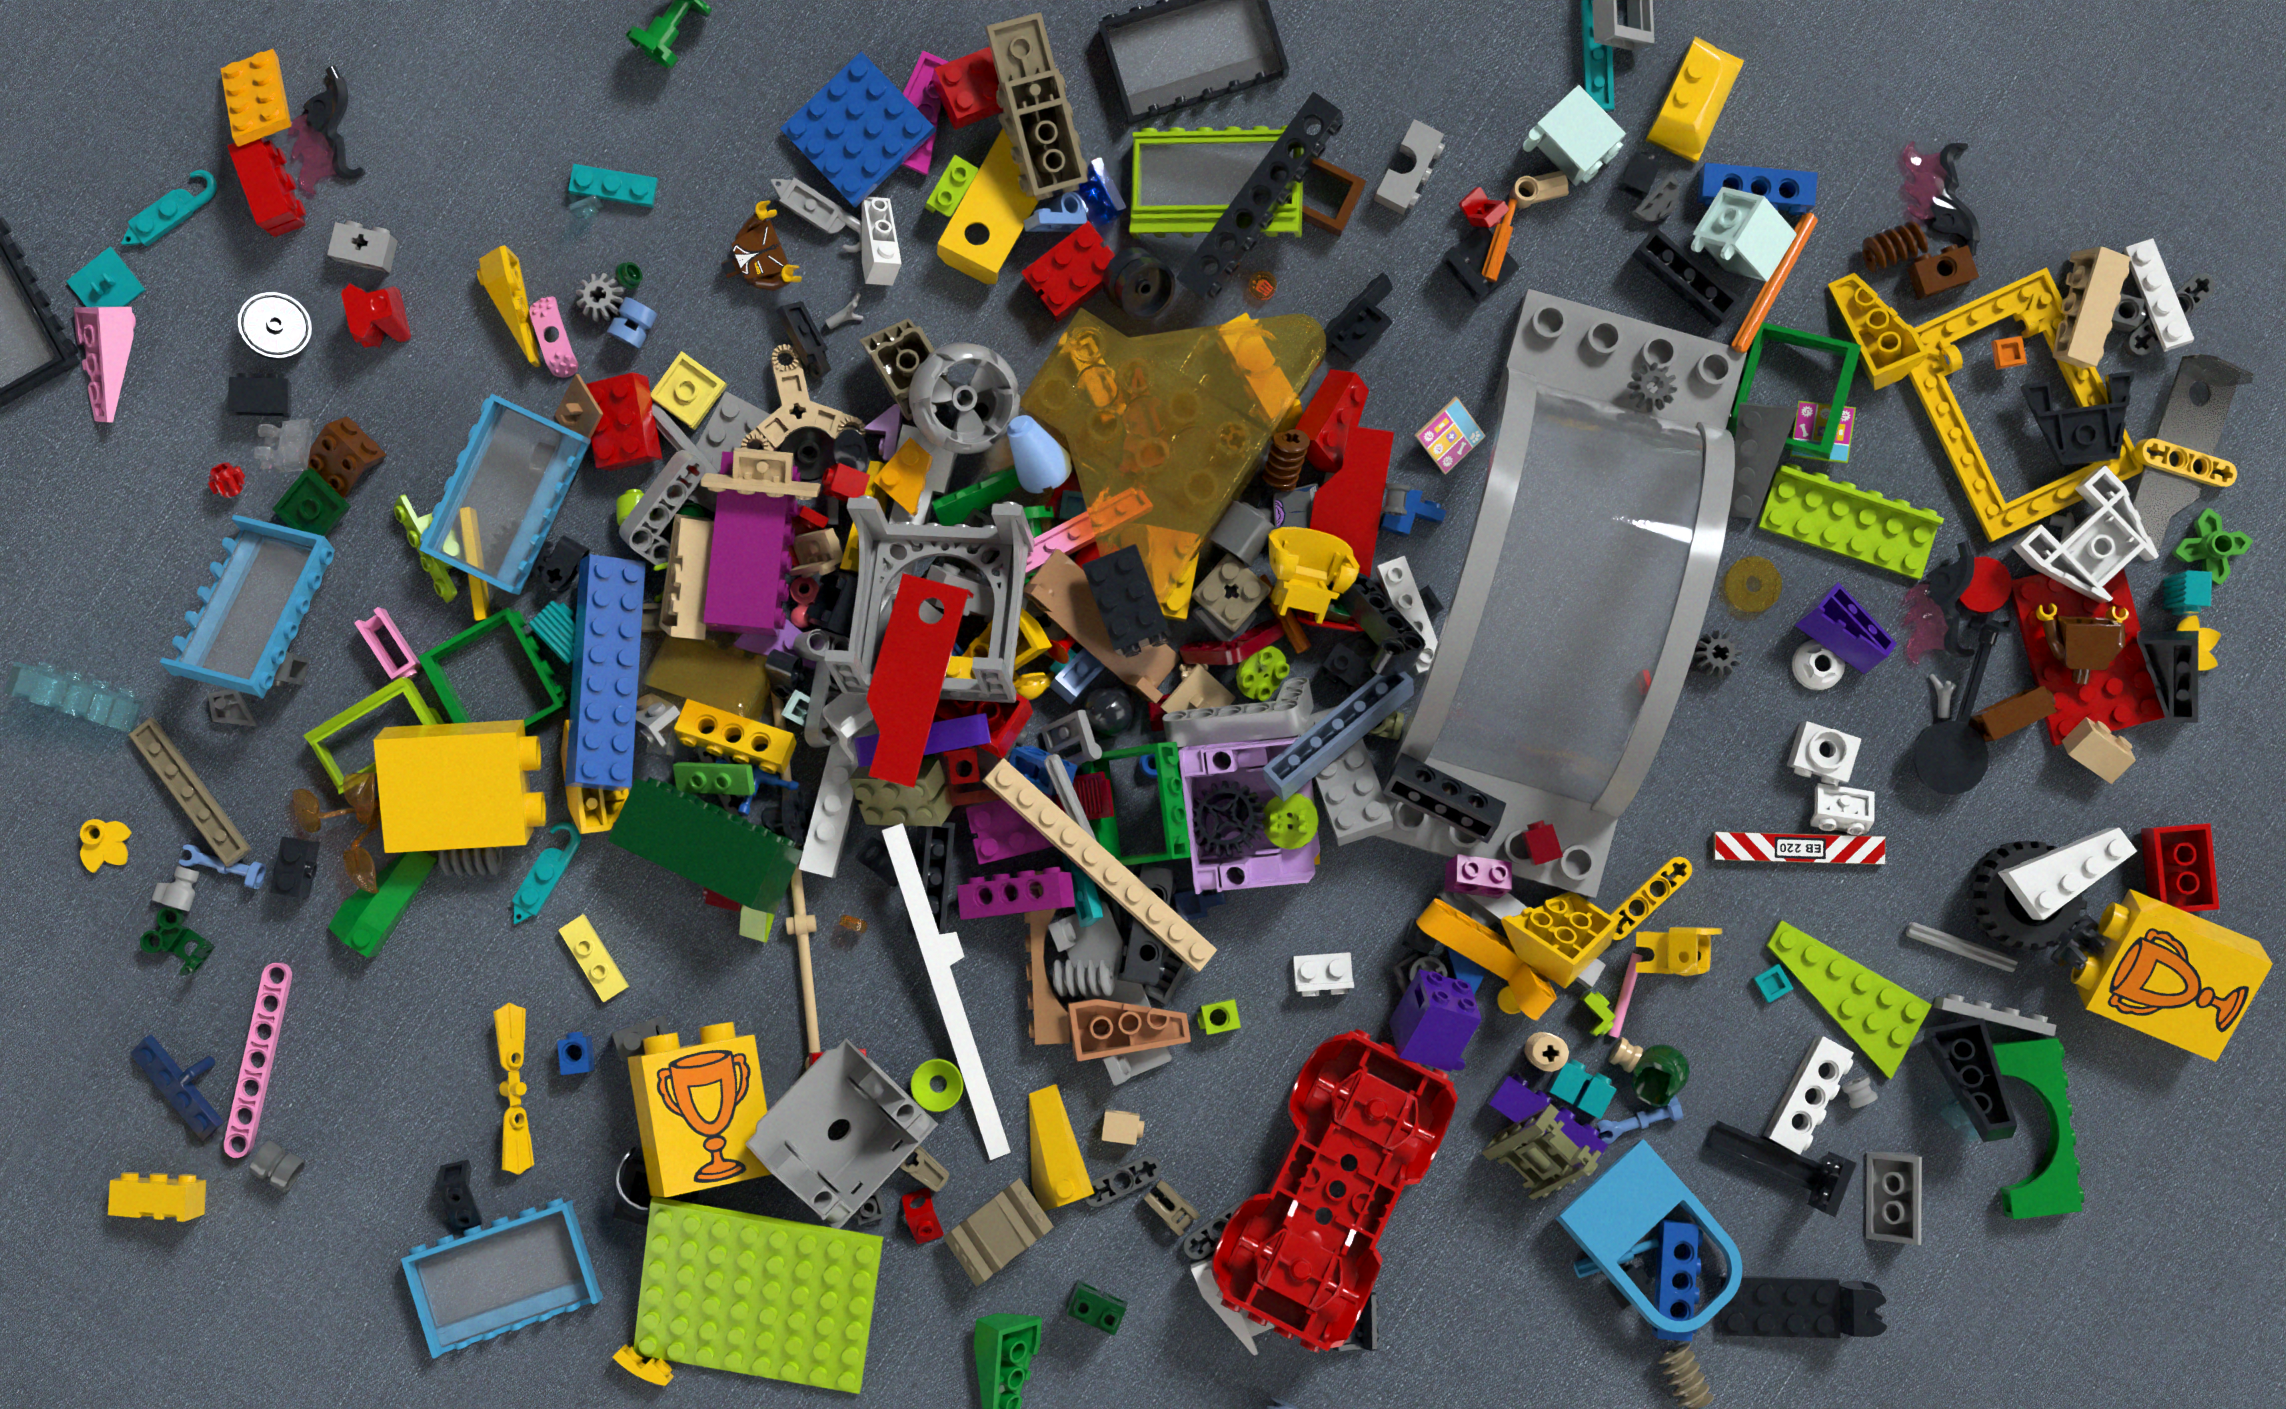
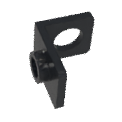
(879, 862)

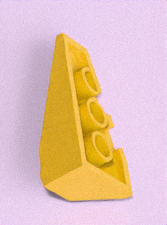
(504, 282)
(1887, 343)
(1055, 1157)

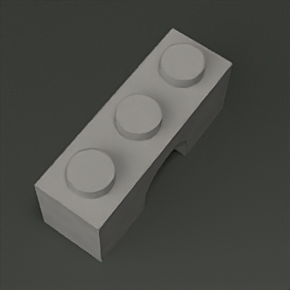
(1398, 189)

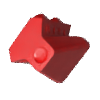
(374, 314)

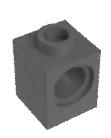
(2134, 311)

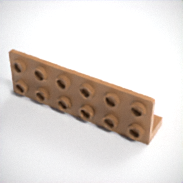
(1066, 597)

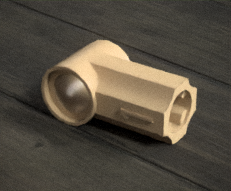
(1540, 187)

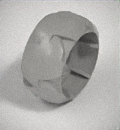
(929, 387)

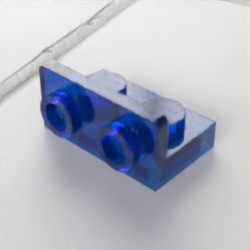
(1100, 196)

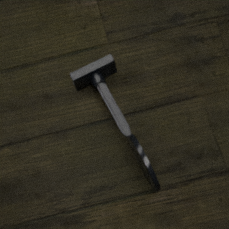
(1951, 753)

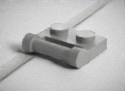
(1070, 732)

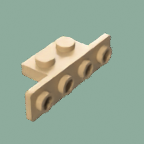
(761, 472)

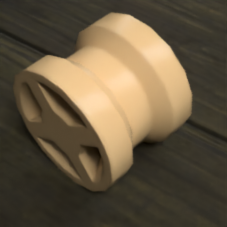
(1625, 1054)

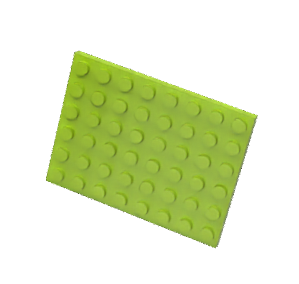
(757, 1295)

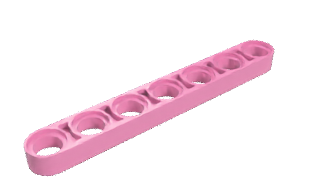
(248, 1071)

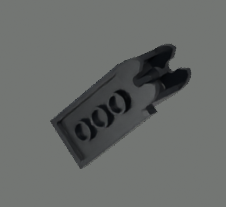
(1803, 1308)

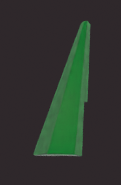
(957, 506)

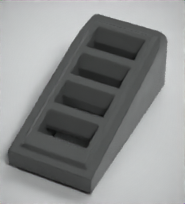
(1159, 995)

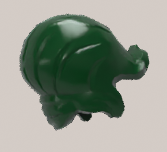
(1660, 1074)

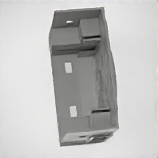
(822, 1171)

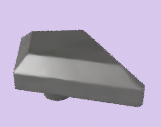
(231, 708)

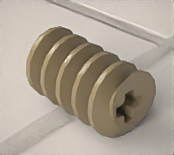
(1686, 1376)

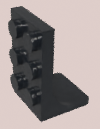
(1127, 601)

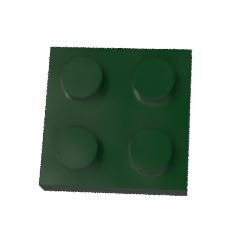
(311, 505)

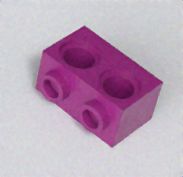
(1478, 876)

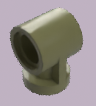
(1390, 726)

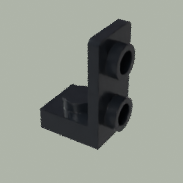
(457, 1196)

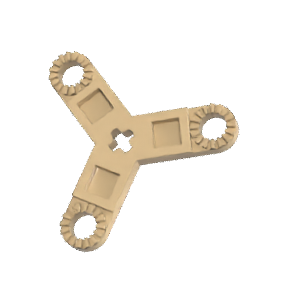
(793, 392)

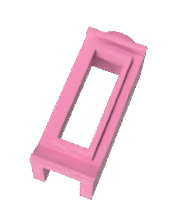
(368, 630)

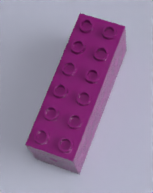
(750, 559)

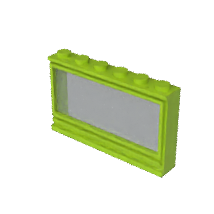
(1192, 177)

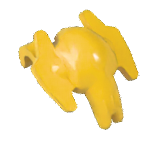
(1032, 684)

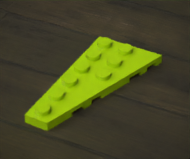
(1862, 1003)

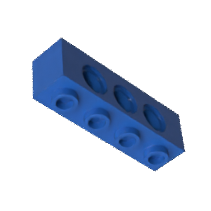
(1800, 184)
(1671, 1234)

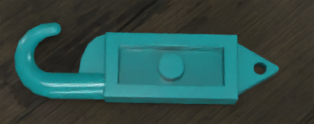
(168, 212)
(545, 875)

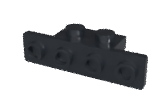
(1360, 321)

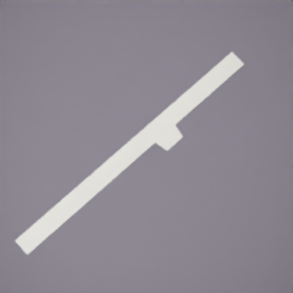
(940, 953)

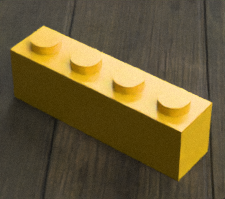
(1030, 641)

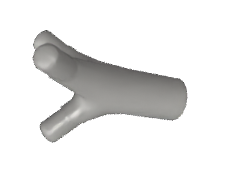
(845, 314)
(1944, 695)

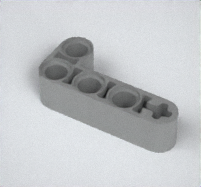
(667, 505)
(817, 730)

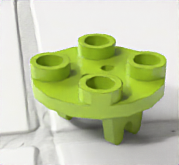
(1262, 673)
(1304, 821)

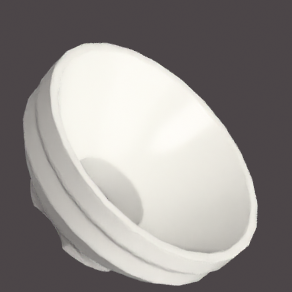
(1806, 672)

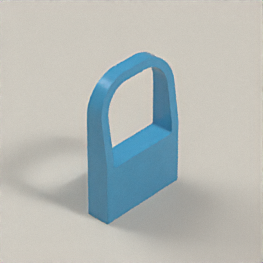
(1628, 1204)

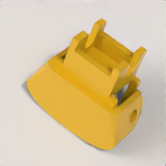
(1305, 564)
(1677, 950)

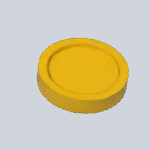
(1507, 1001)

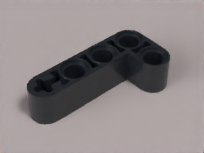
(1396, 638)

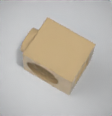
(1122, 1127)

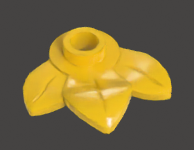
(2207, 640)
(106, 847)

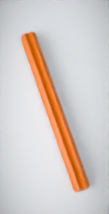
(1772, 288)

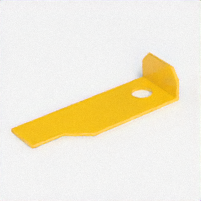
(997, 204)

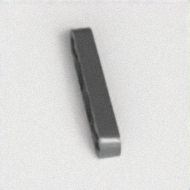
(2192, 304)

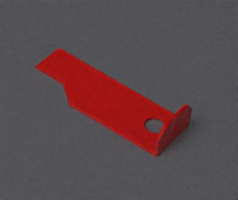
(1352, 504)
(911, 676)

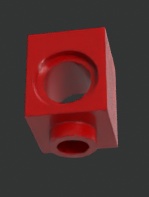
(844, 482)

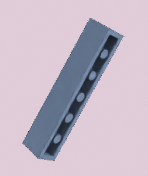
(1336, 732)

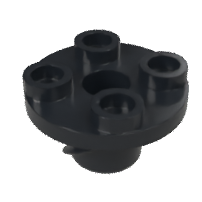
(788, 818)

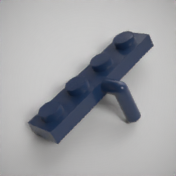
(178, 1086)

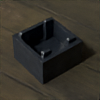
(834, 603)

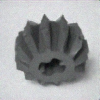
(1660, 396)
(1717, 642)

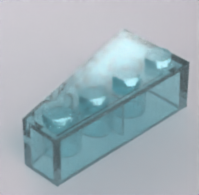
(75, 696)

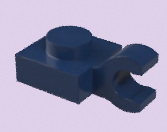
(1194, 905)

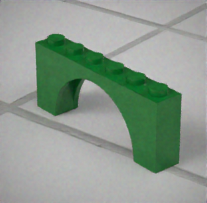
(2054, 1183)

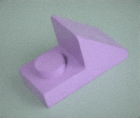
(890, 425)

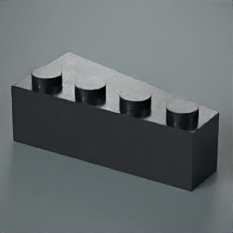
(1972, 1072)

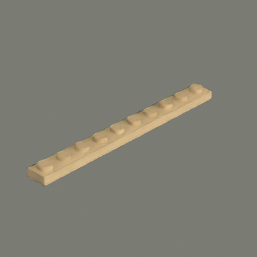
(1099, 865)

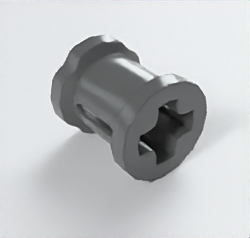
(1396, 499)

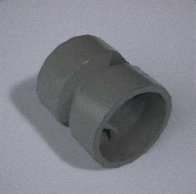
(274, 1164)

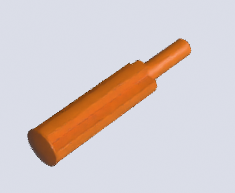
(1499, 245)
(1290, 624)

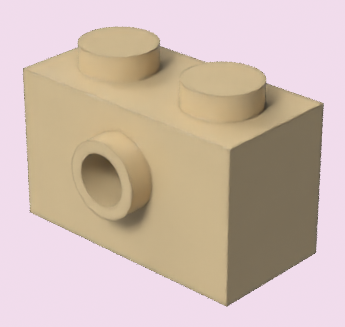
(2099, 750)

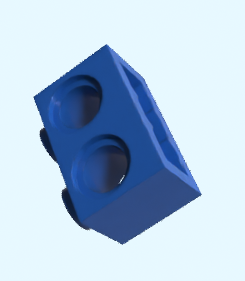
(1030, 763)

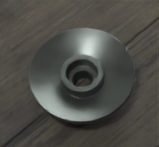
(811, 463)

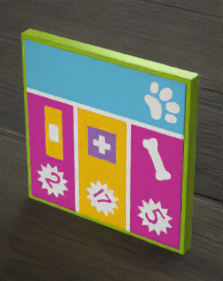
(1810, 428)

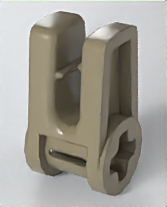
(926, 1170)
(1171, 1216)

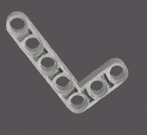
(1243, 722)

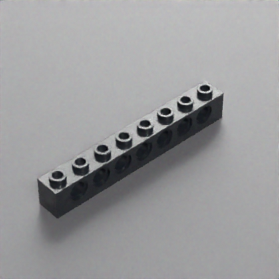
(1314, 111)

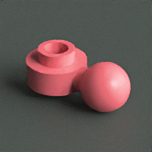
(798, 615)

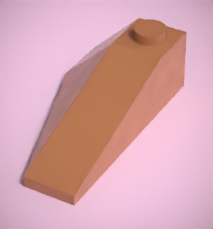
(1116, 1028)

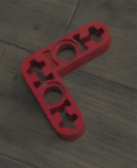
(1233, 651)

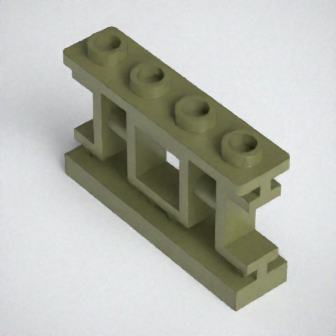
(1542, 1153)

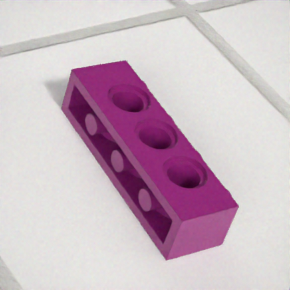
(1056, 894)

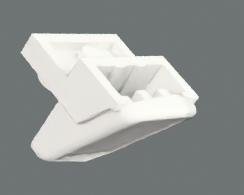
(850, 718)

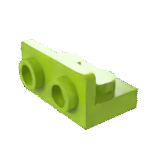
(951, 187)

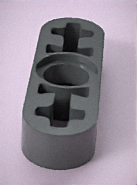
(1144, 1177)
(1198, 1235)

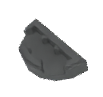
(1659, 202)

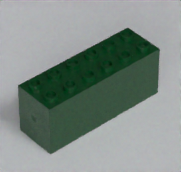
(706, 844)

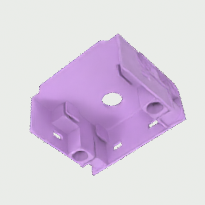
(1266, 861)

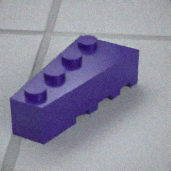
(1518, 1102)

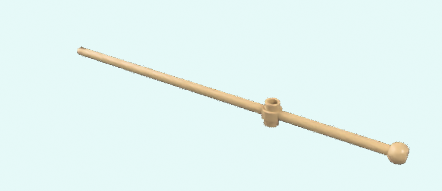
(800, 923)

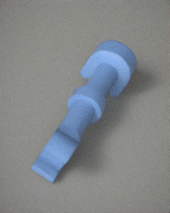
(253, 874)
(1641, 1120)

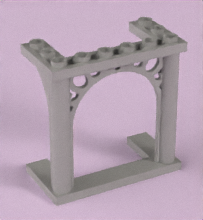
(876, 537)

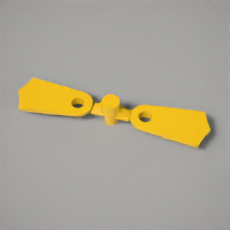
(510, 1033)

